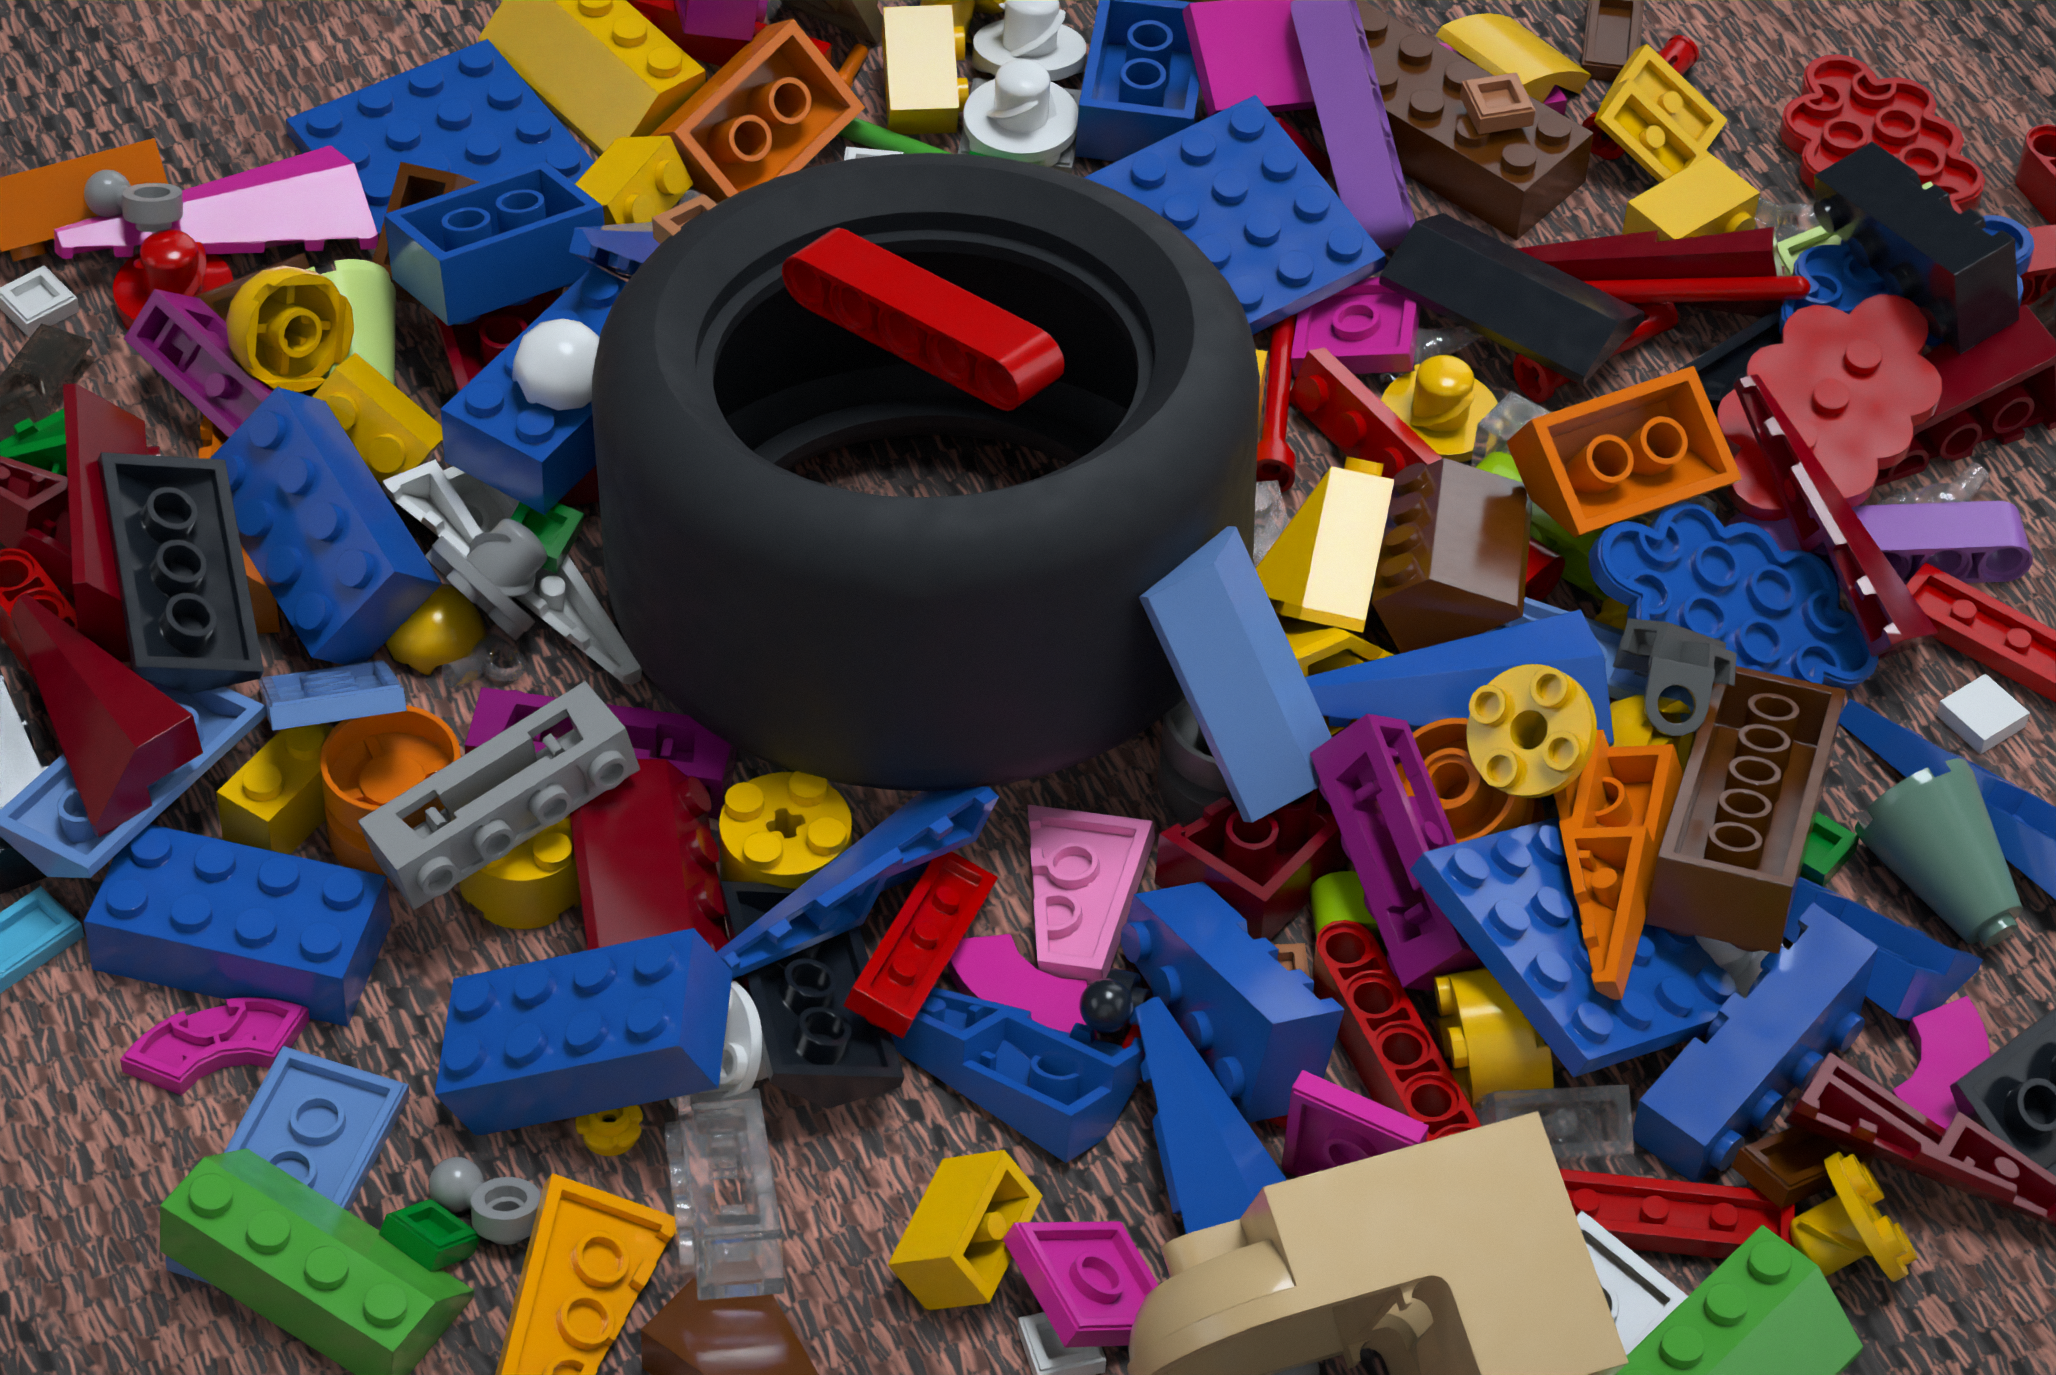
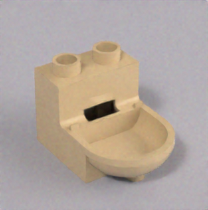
(1426, 1253)

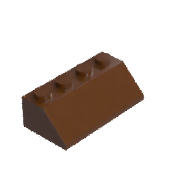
(1451, 554)

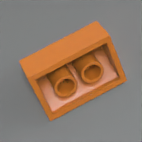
(761, 113)
(53, 194)
(1624, 453)

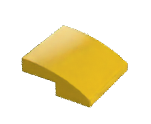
(1507, 47)
(1658, 116)

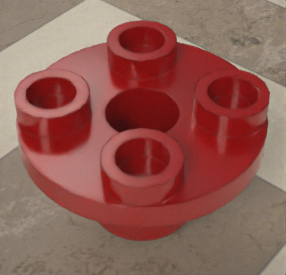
(168, 263)

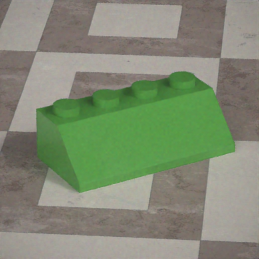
(307, 1264)
(1753, 1316)

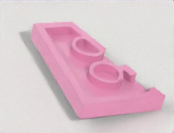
(1084, 886)

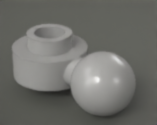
(147, 204)
(500, 1207)

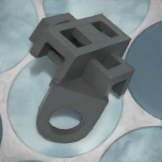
(1675, 658)

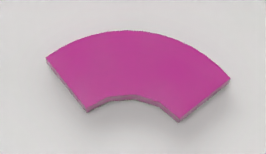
(997, 973)
(182, 1046)
(1947, 1047)

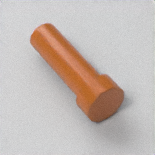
(853, 64)

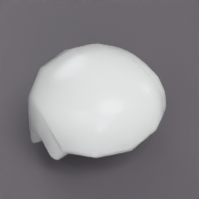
(557, 364)

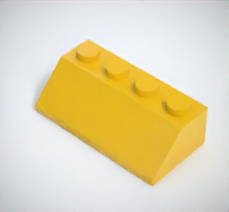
(595, 65)

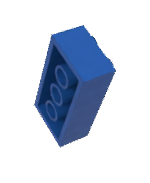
(523, 445)
(322, 529)
(239, 922)
(585, 1033)

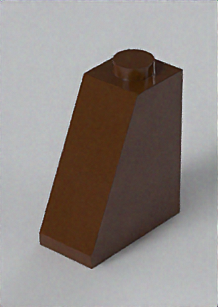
(722, 1338)

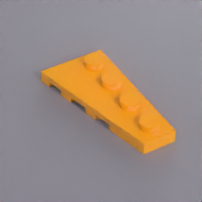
(579, 1278)

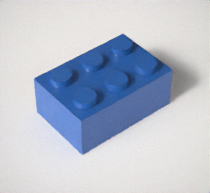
(1136, 79)
(491, 242)

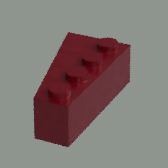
(1986, 395)
(1255, 866)

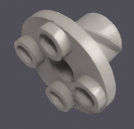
(495, 571)

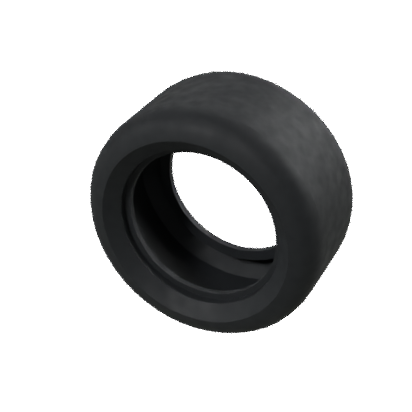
(918, 629)

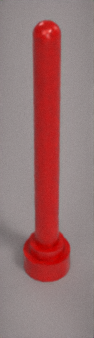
(1706, 289)
(1274, 455)

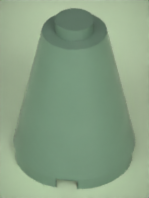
(1946, 851)

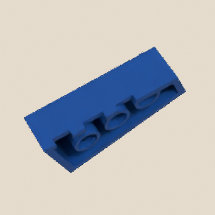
(1231, 995)
(1759, 1048)

